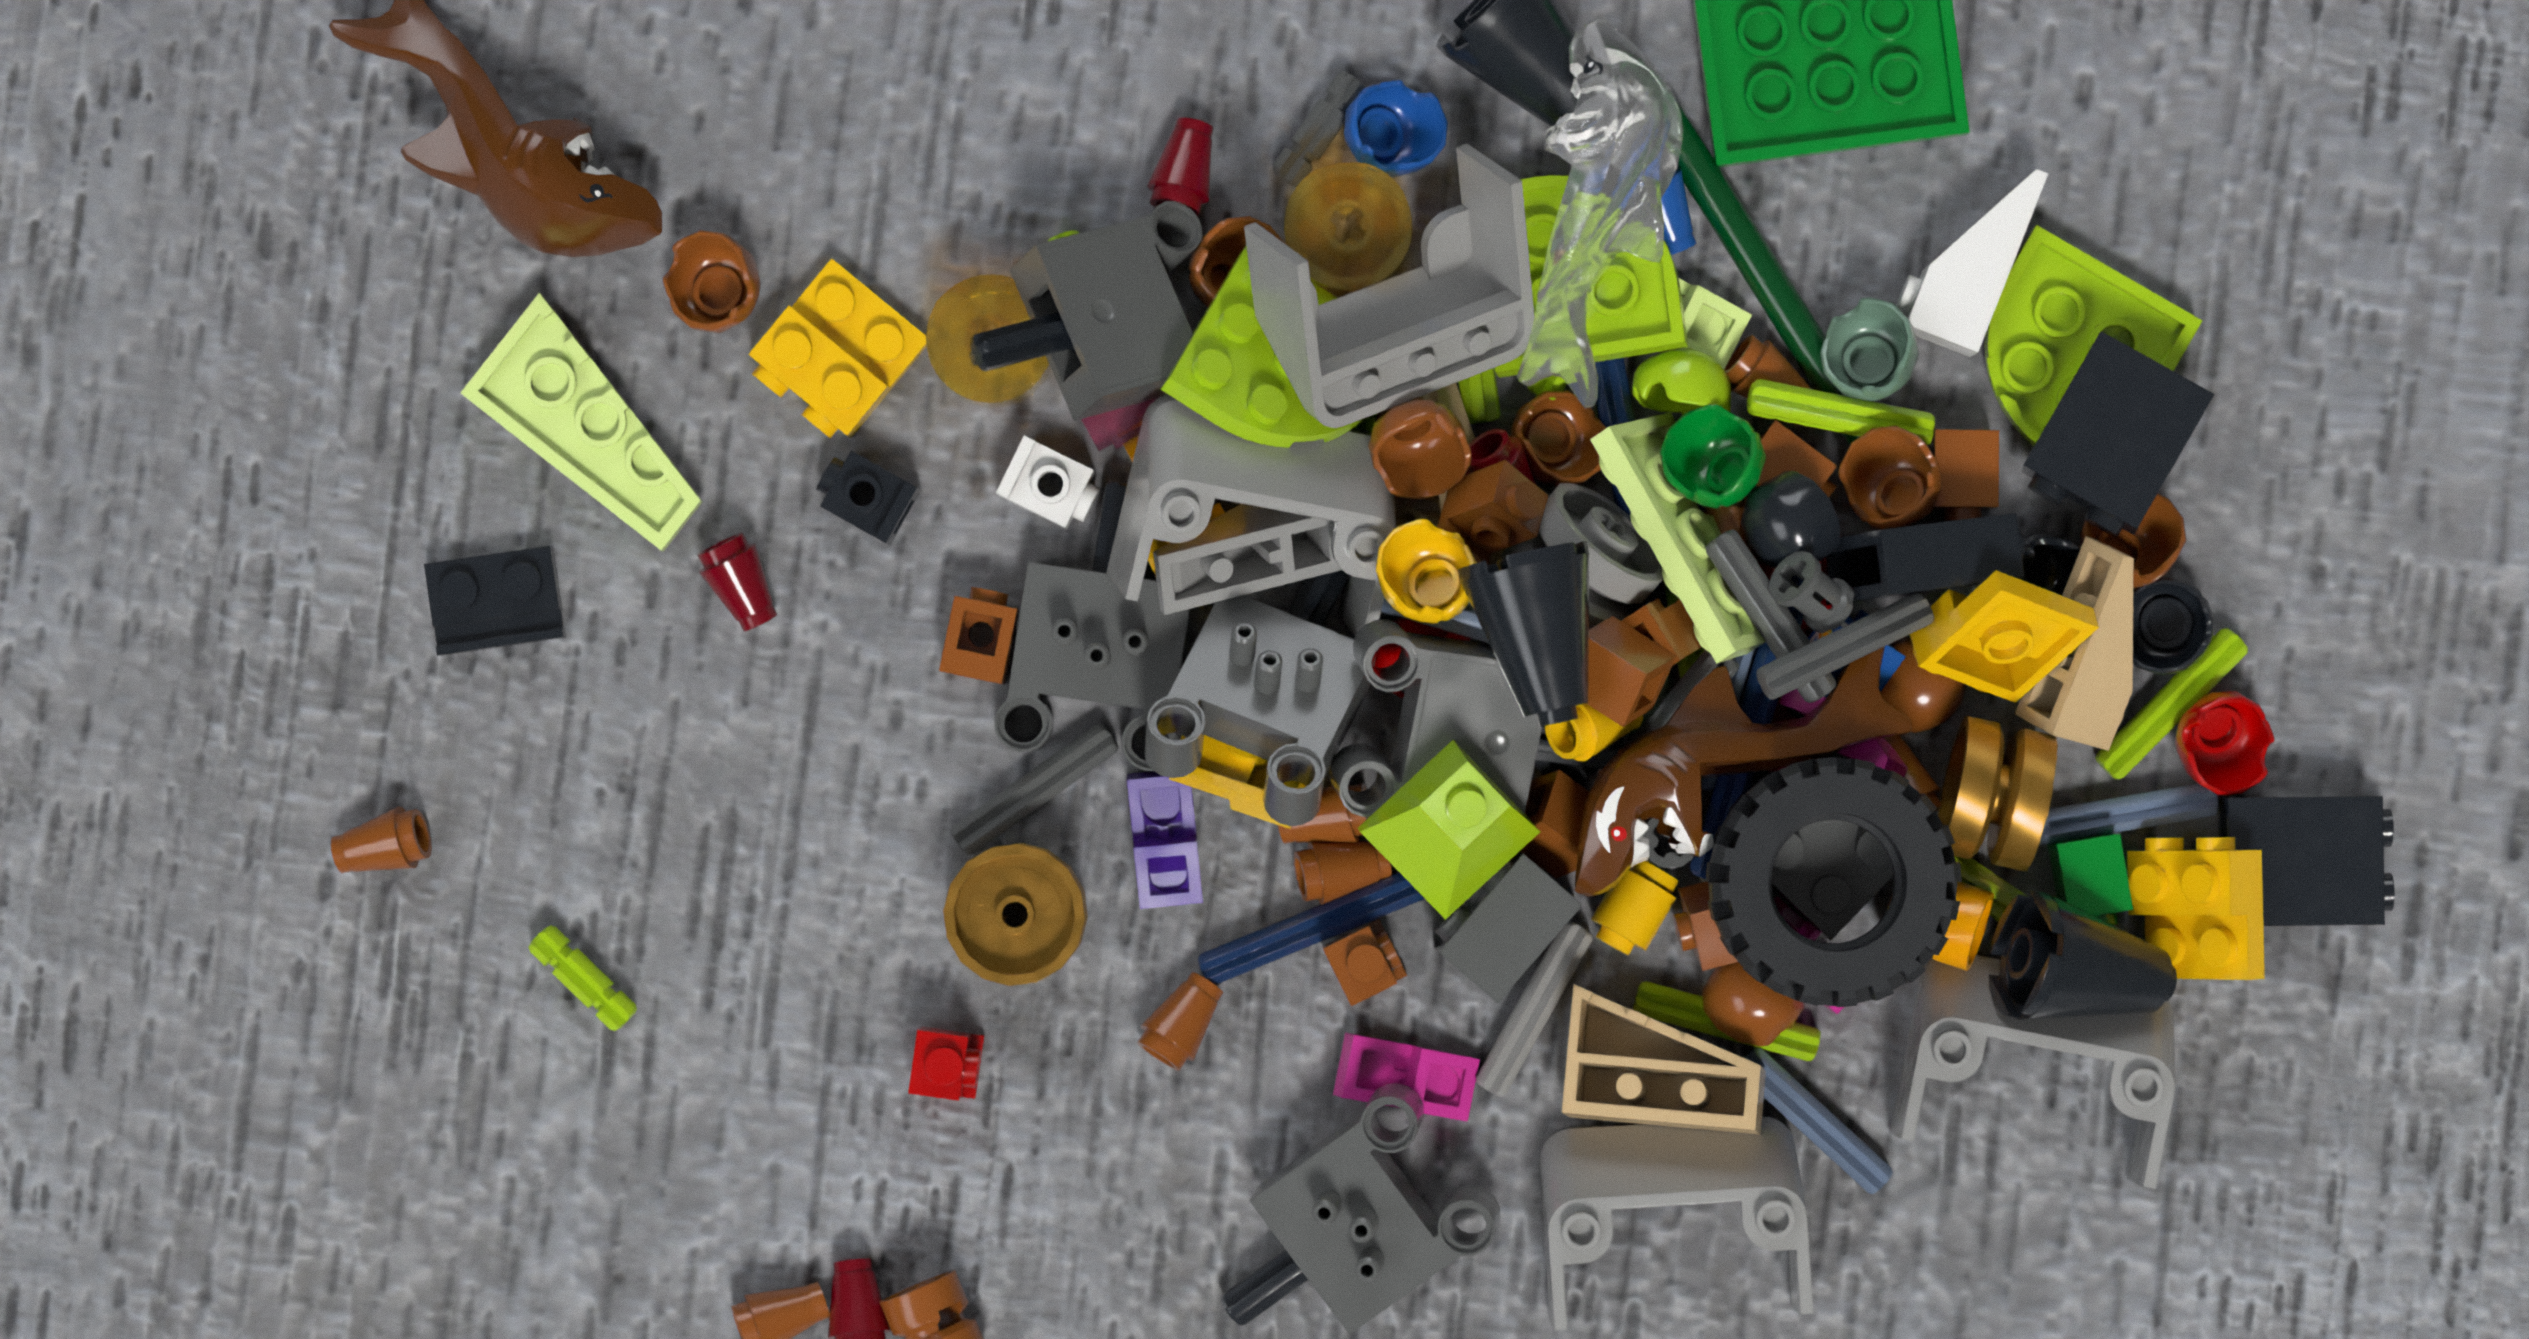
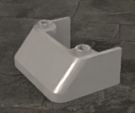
(1415, 330)
(1190, 462)
(1958, 1014)
(1644, 1165)

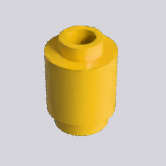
(1635, 908)

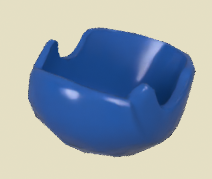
(1395, 128)

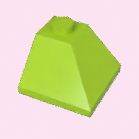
(1449, 829)

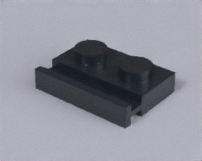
(495, 600)

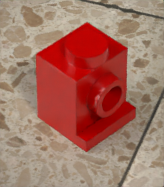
(946, 1064)

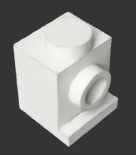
(1022, 481)

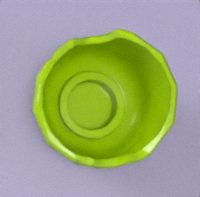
(1681, 382)

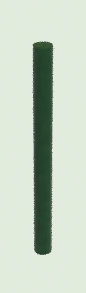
(1753, 258)

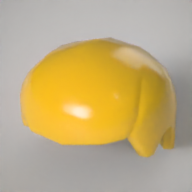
(1420, 571)

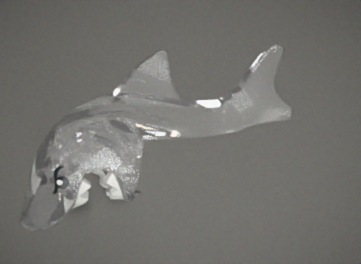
(1622, 159)

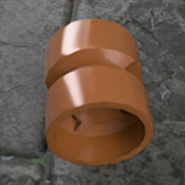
(931, 1310)

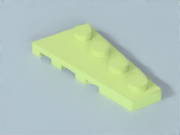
(572, 416)
(1676, 534)

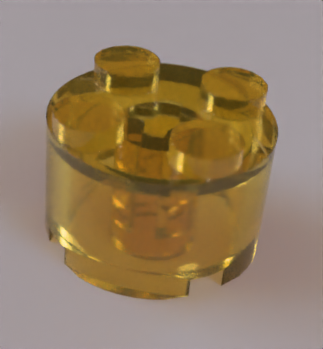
(1340, 193)
(966, 312)

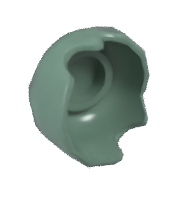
(1870, 350)

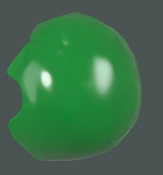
(1712, 456)

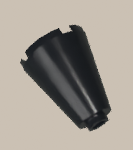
(1518, 52)
(1537, 625)
(2073, 964)

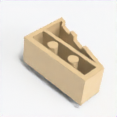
(1653, 1074)

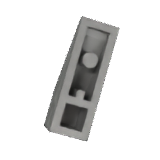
(1242, 555)

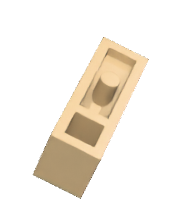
(2093, 684)

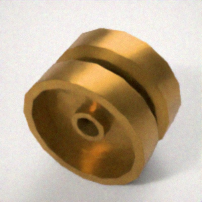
(1998, 793)
(1007, 876)

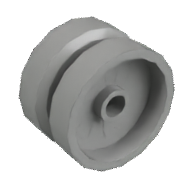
(1620, 560)

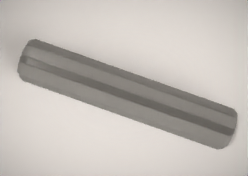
(1533, 1009)

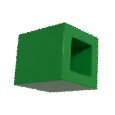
(2092, 875)

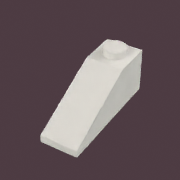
(1964, 283)

